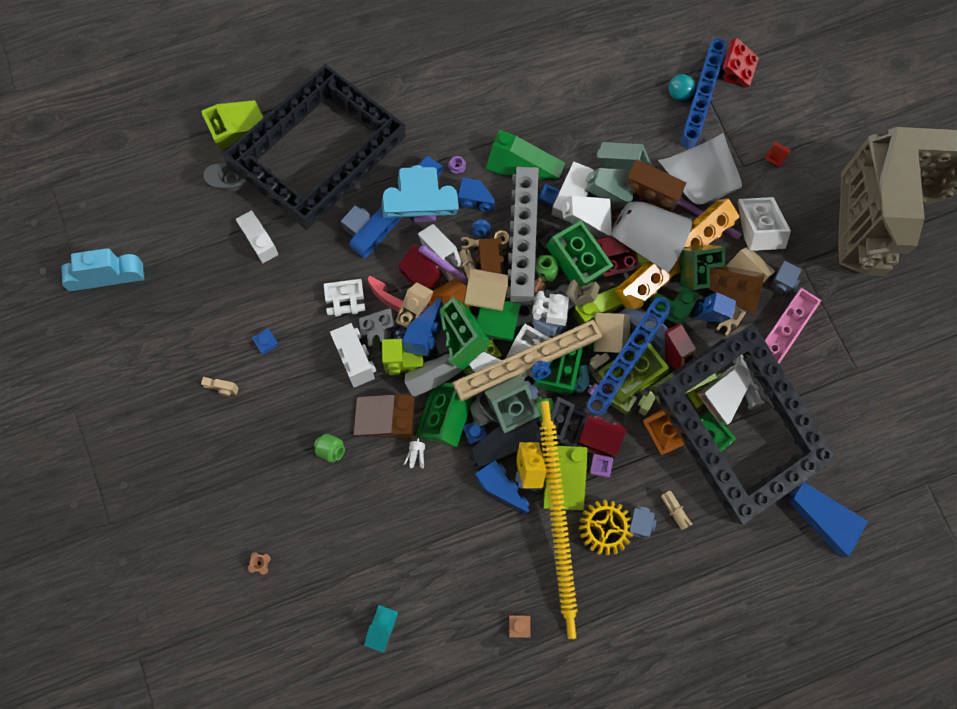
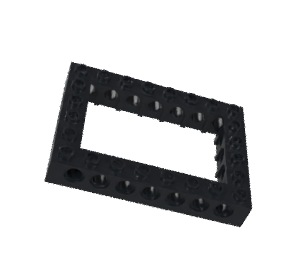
(323, 84)
(670, 393)

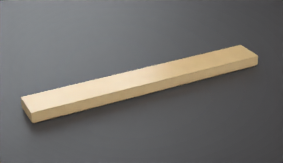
(523, 361)

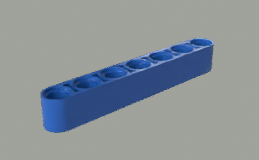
(710, 70)
(378, 227)
(630, 347)

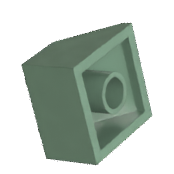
(512, 403)

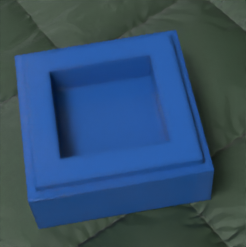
(548, 195)

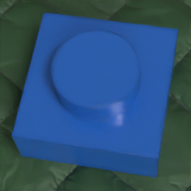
(265, 341)
(474, 433)

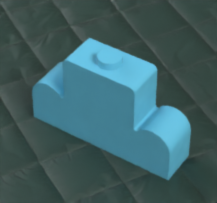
(419, 195)
(100, 269)

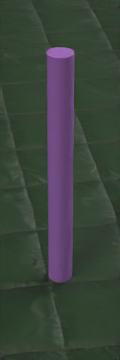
(695, 210)
(443, 264)

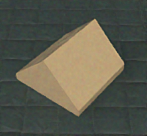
(751, 261)
(486, 289)
(614, 331)

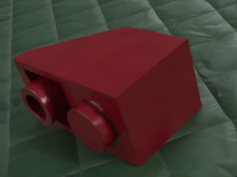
(678, 347)

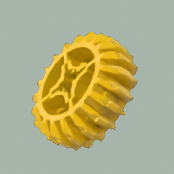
(597, 525)

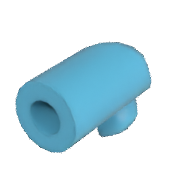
(583, 379)

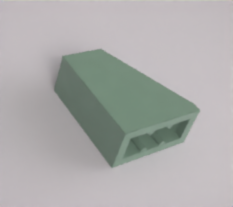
(621, 155)
(610, 185)

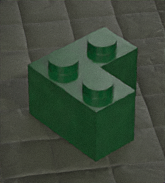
(696, 265)
(679, 308)

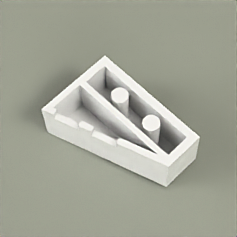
(353, 354)

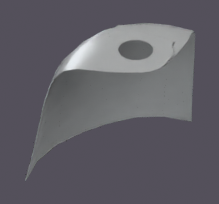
(706, 169)
(653, 232)

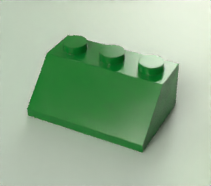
(579, 254)
(443, 416)

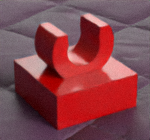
(777, 154)

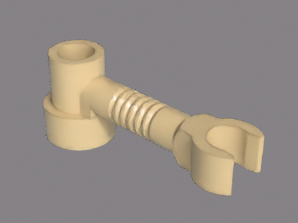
(474, 243)

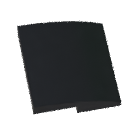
(568, 422)

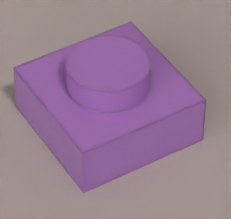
(601, 466)

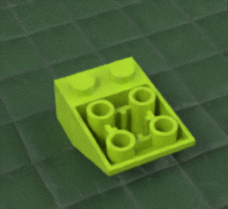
(231, 121)

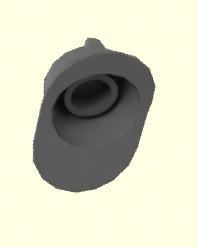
(223, 177)
(482, 411)

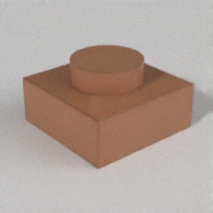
(519, 626)

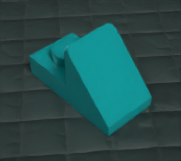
(381, 629)

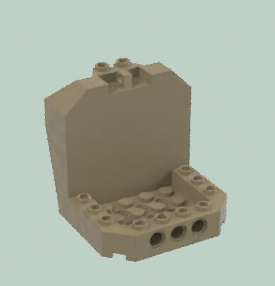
(887, 192)

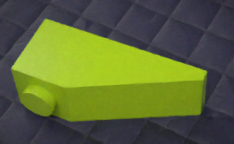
(604, 303)

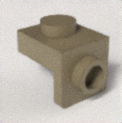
(582, 294)
(597, 363)

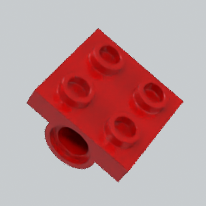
(739, 64)

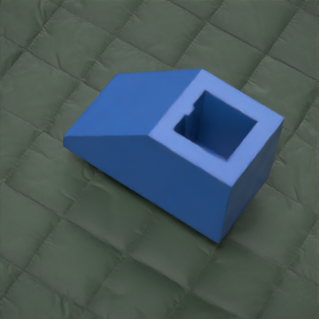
(475, 195)
(714, 308)

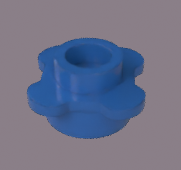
(481, 228)
(540, 370)

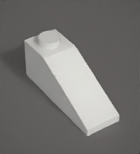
(257, 236)

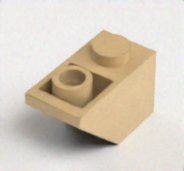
(414, 304)

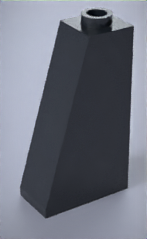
(502, 445)

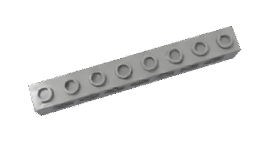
(527, 178)

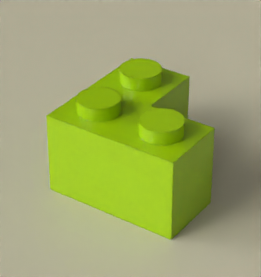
(397, 360)

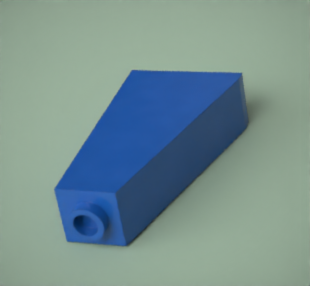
(832, 521)

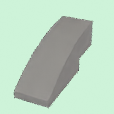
(430, 375)

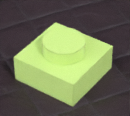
(645, 403)

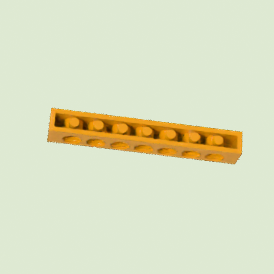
(627, 292)

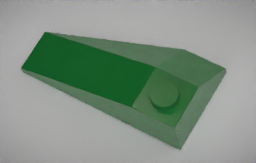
(513, 152)

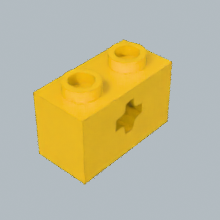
(531, 465)

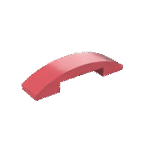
(380, 289)

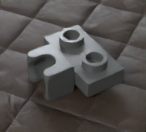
(377, 327)

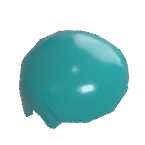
(682, 87)

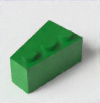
(463, 333)
(562, 374)

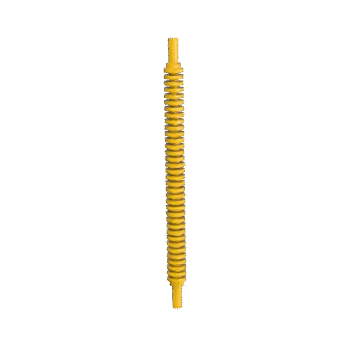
(567, 600)

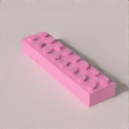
(791, 323)

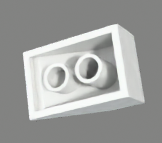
(763, 224)

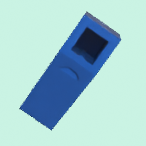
(422, 331)
(497, 485)

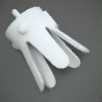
(416, 448)

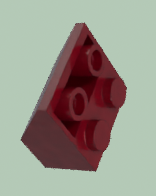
(619, 254)
(419, 269)
(602, 436)

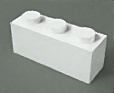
(573, 186)

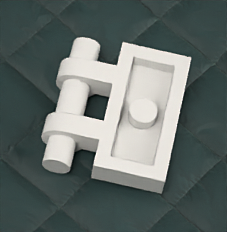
(344, 291)
(555, 309)

